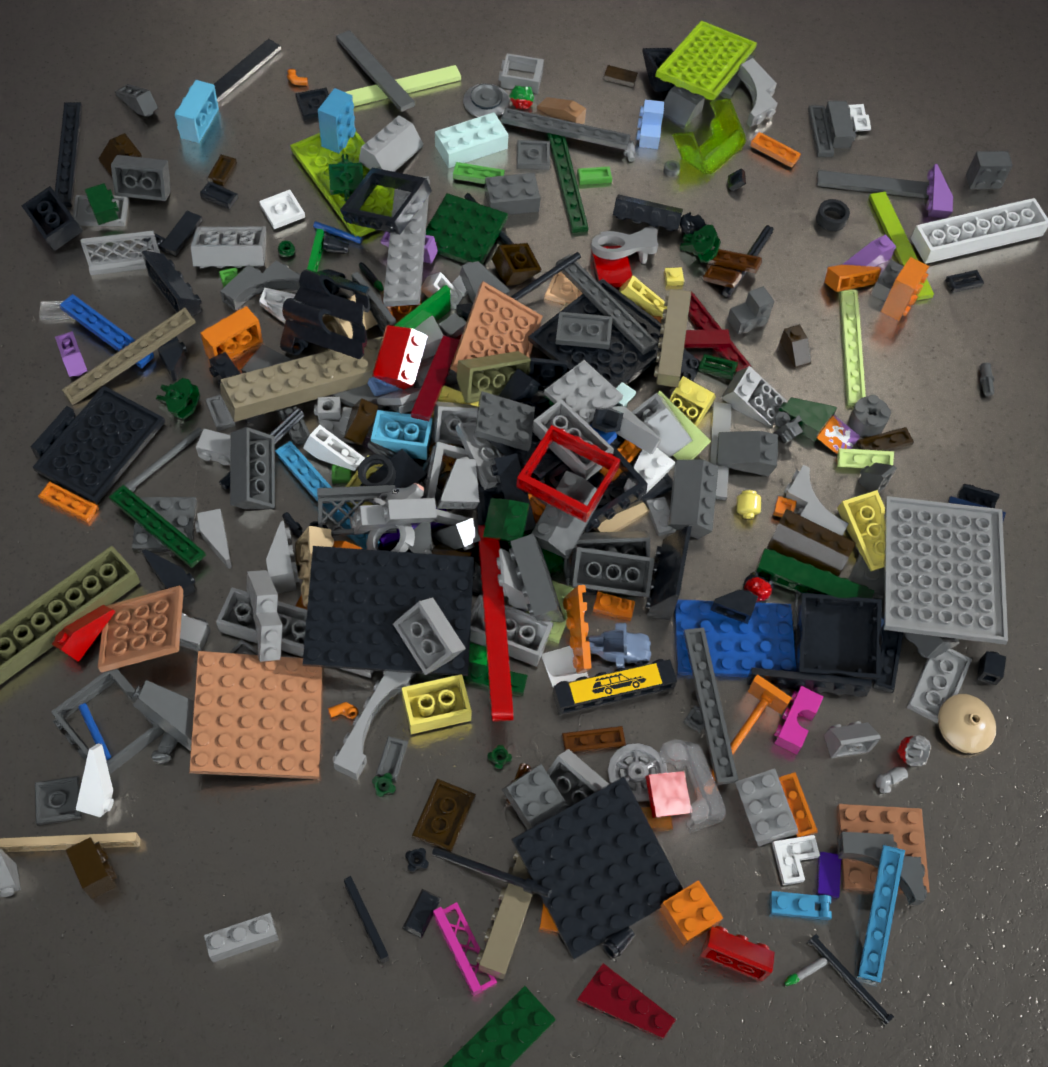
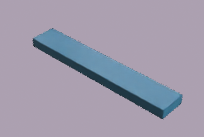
(881, 913)

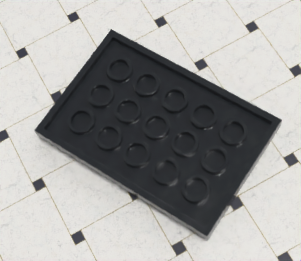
(99, 444)

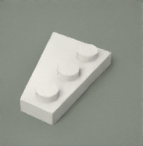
(651, 468)

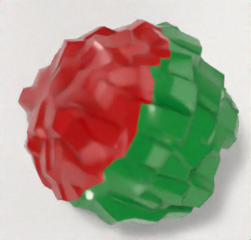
(522, 97)

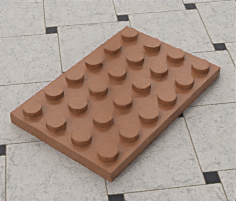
(496, 326)

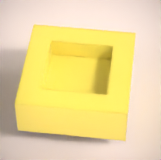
(674, 276)

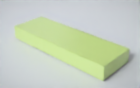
(861, 458)

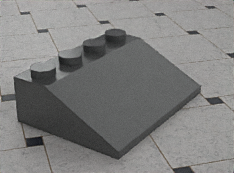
(536, 579)

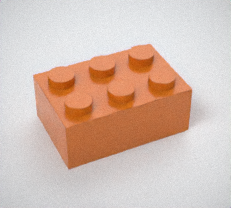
(905, 289)
(232, 334)

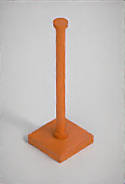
(768, 695)

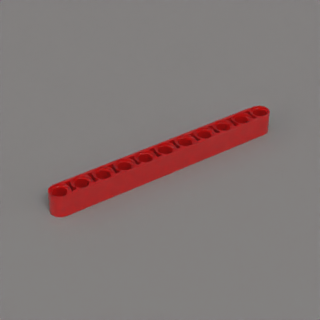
(495, 630)

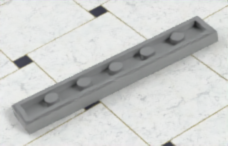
(720, 423)

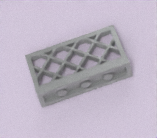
(121, 260)

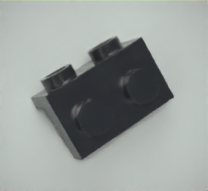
(977, 495)

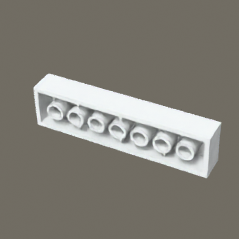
(979, 230)

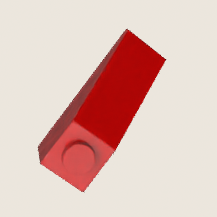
(79, 635)

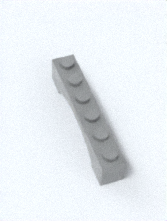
(350, 758)

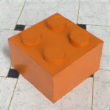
(691, 913)

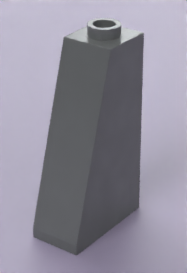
(167, 710)

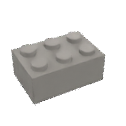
(766, 807)

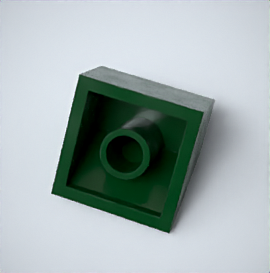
(506, 520)

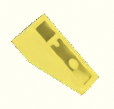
(643, 297)

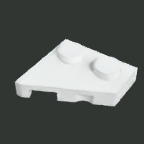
(273, 301)

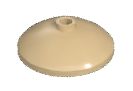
(960, 729)

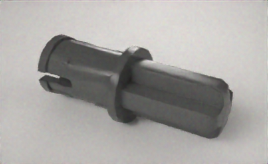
(987, 379)

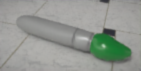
(806, 971)

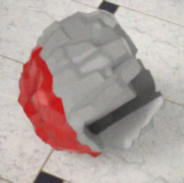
(914, 750)

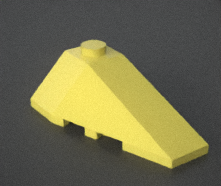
(866, 526)

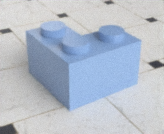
(650, 124)

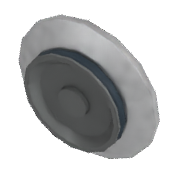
(485, 99)

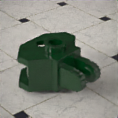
(702, 242)
(179, 396)

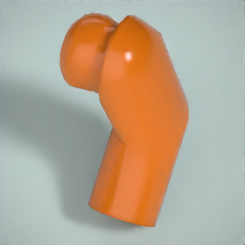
(294, 79)
(344, 709)

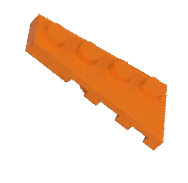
(578, 628)

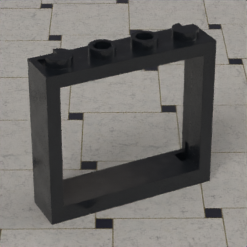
(416, 185)
(621, 502)

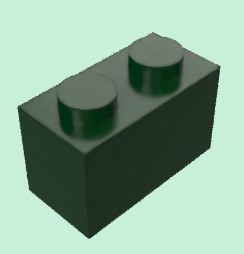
(101, 203)

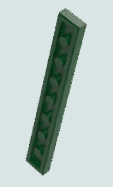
(568, 183)

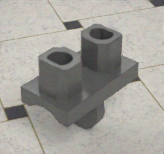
(788, 429)

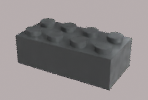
(611, 572)

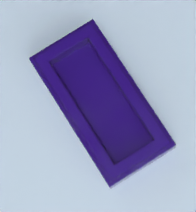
(828, 875)

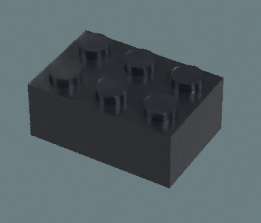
(52, 218)

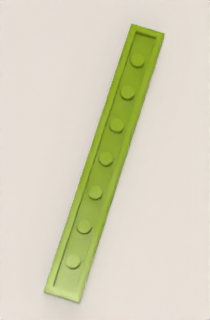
(895, 232)

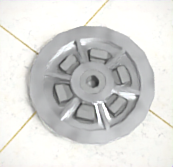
(634, 763)

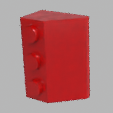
(399, 356)
(738, 953)

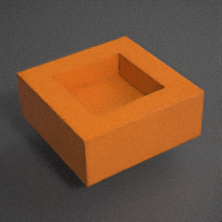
(783, 504)

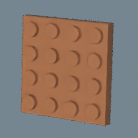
(142, 629)
(903, 823)

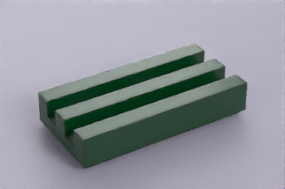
(717, 369)

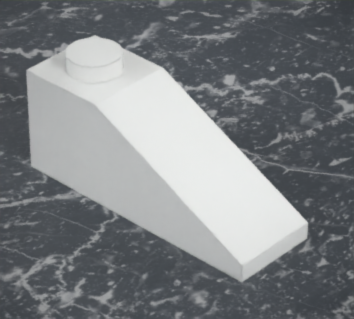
(332, 450)
(96, 785)

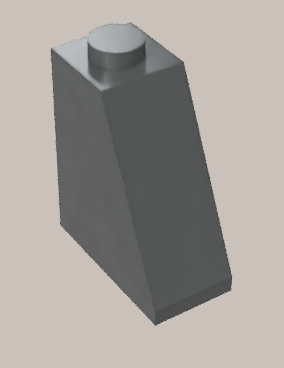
(474, 274)

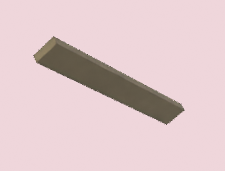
(128, 356)

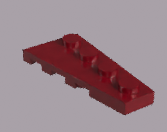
(620, 999)

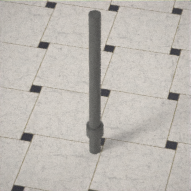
(162, 460)

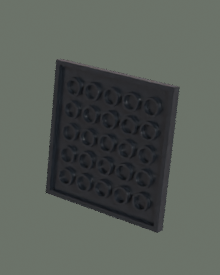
(619, 362)
(600, 866)

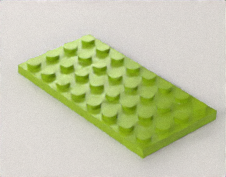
(706, 60)
(316, 161)

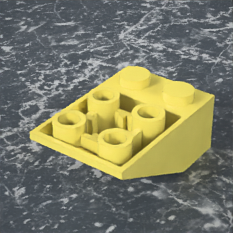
(692, 400)

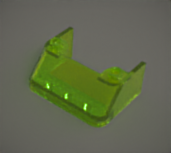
(721, 146)

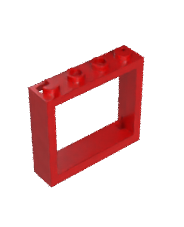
(555, 497)

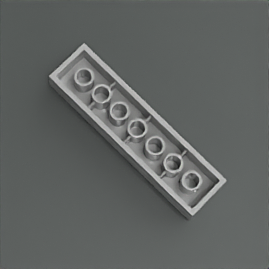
(238, 621)

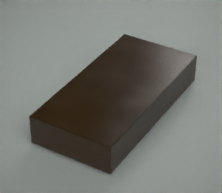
(620, 76)
(222, 170)

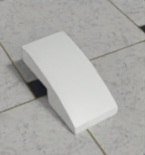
(860, 119)

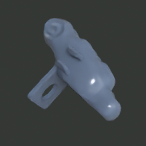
(621, 646)

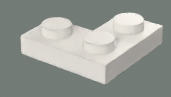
(790, 853)

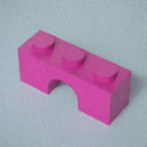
(790, 734)

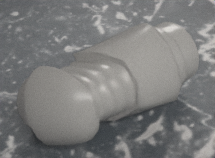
(891, 777)

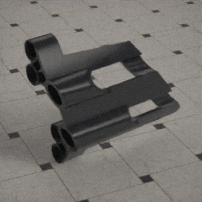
(317, 298)

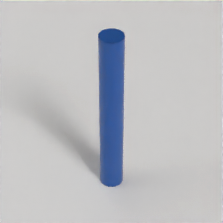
(337, 232)
(93, 728)

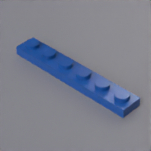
(100, 326)

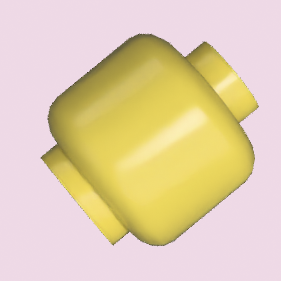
(748, 504)

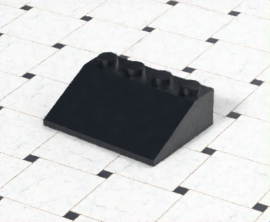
(668, 574)

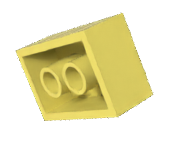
(436, 704)

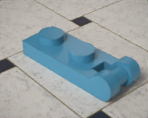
(800, 905)

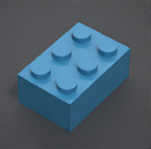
(336, 120)

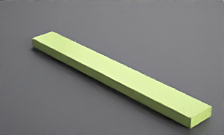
(409, 84)
(852, 346)

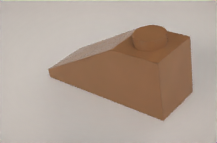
(563, 109)

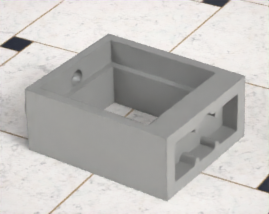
(521, 63)

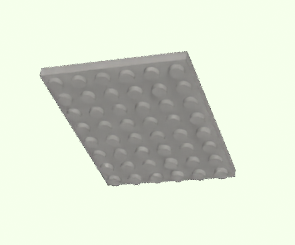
(944, 570)

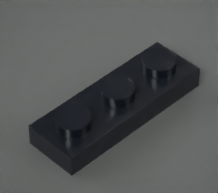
(53, 431)

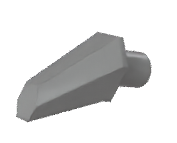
(629, 153)

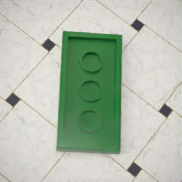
(435, 306)

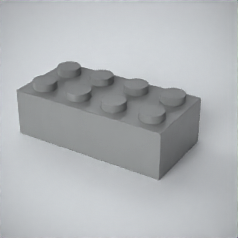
(565, 417)

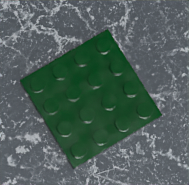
(465, 229)

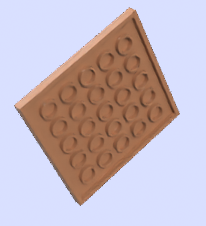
(256, 717)

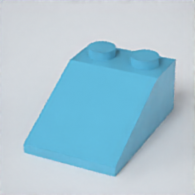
(401, 431)

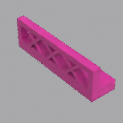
(456, 948)

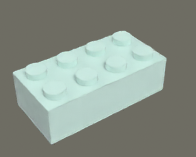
(471, 139)

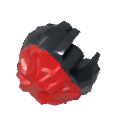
(758, 586)

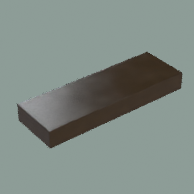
(886, 441)

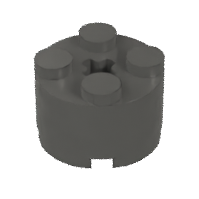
(869, 416)

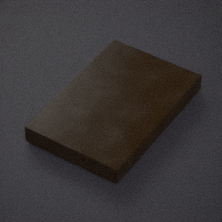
(443, 815)

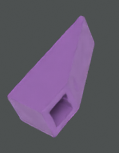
(940, 197)

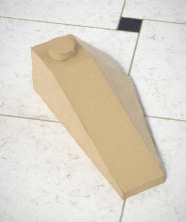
(303, 554)

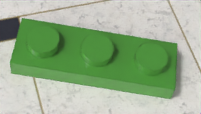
(474, 172)

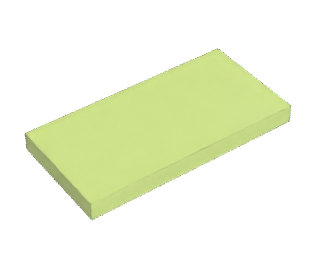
(699, 439)

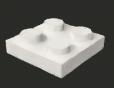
(282, 209)

